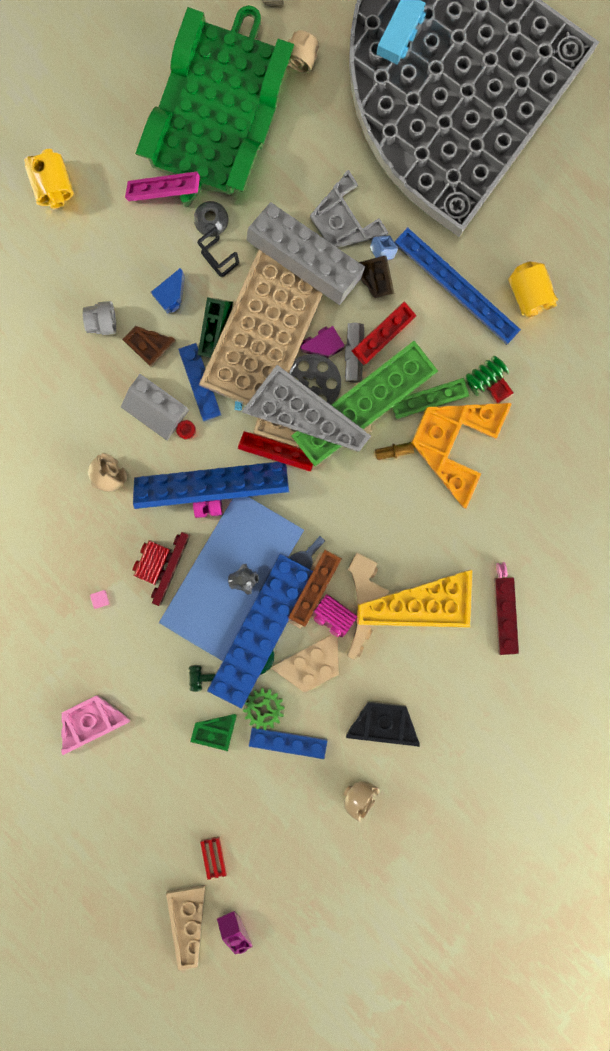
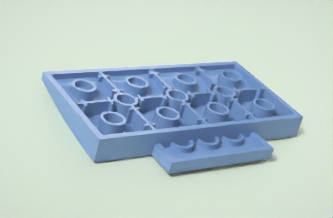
(205, 605)

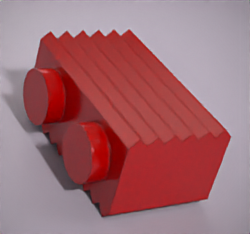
(151, 562)

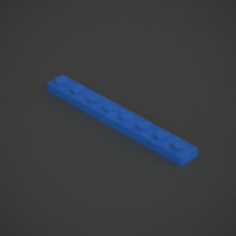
(457, 286)

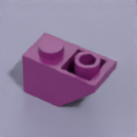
(325, 344)
(234, 933)

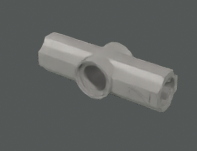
(353, 369)

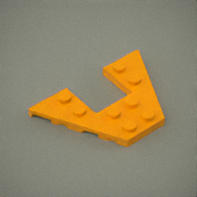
(437, 435)

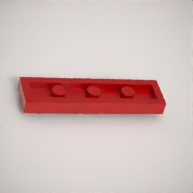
(383, 333)
(274, 450)

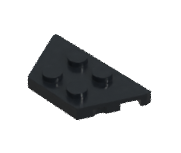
(384, 724)

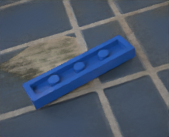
(195, 369)
(288, 742)

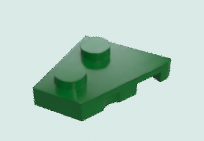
(214, 732)

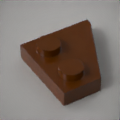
(148, 344)

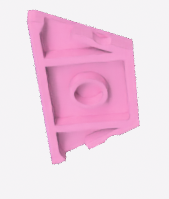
(88, 722)

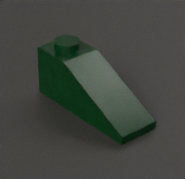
(214, 321)

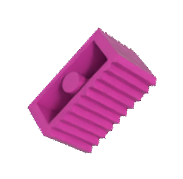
(334, 616)

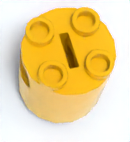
(49, 179)
(532, 288)

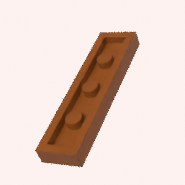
(315, 588)

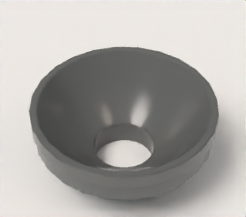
(219, 222)

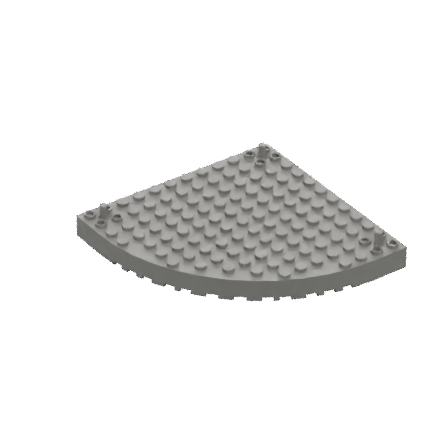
(461, 96)

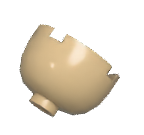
(106, 474)
(359, 799)

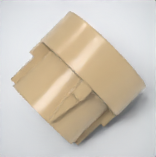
(304, 51)

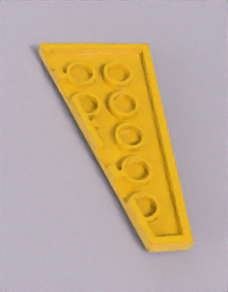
(433, 604)

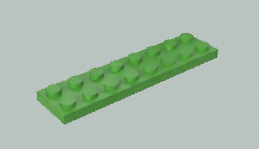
(374, 396)

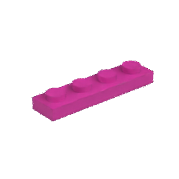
(162, 186)

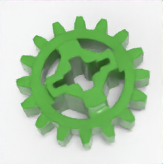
(254, 705)

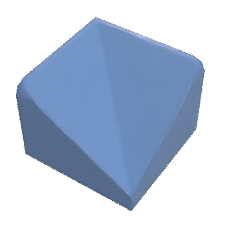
(383, 246)

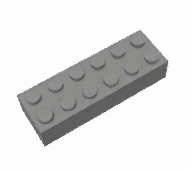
(305, 253)

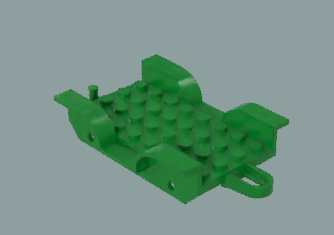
(215, 103)

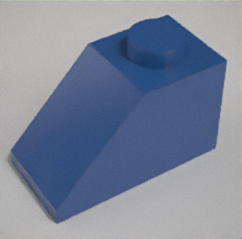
(170, 292)

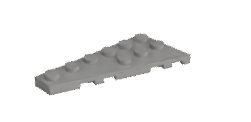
(296, 407)

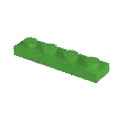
(431, 397)

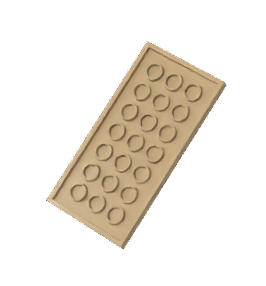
(261, 330)

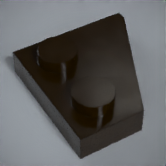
(377, 276)

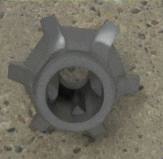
(243, 579)

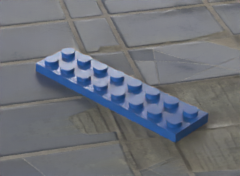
(210, 485)
(260, 631)

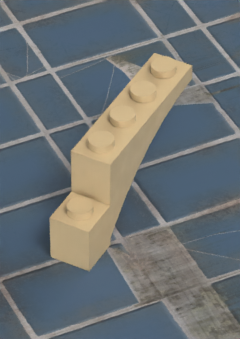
(362, 570)

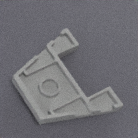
(336, 220)

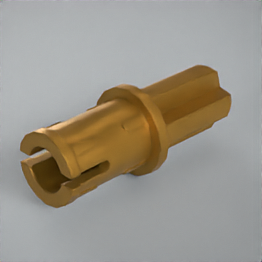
(394, 451)

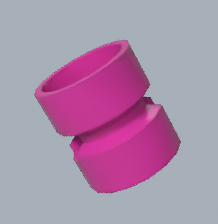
(202, 509)

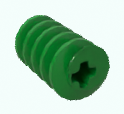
(485, 374)

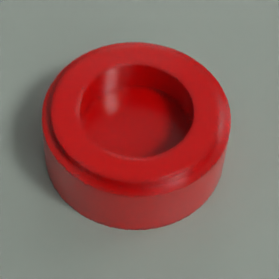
(186, 429)

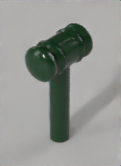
(197, 678)

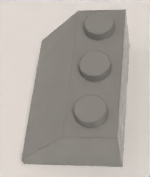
(154, 407)

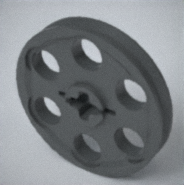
(321, 377)

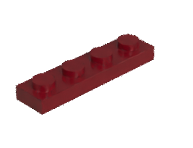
(166, 575)
(506, 616)

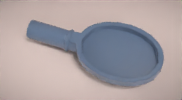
(304, 557)

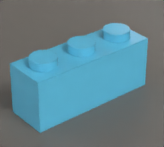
(401, 30)

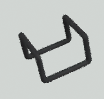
(210, 259)

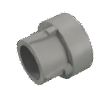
(100, 318)

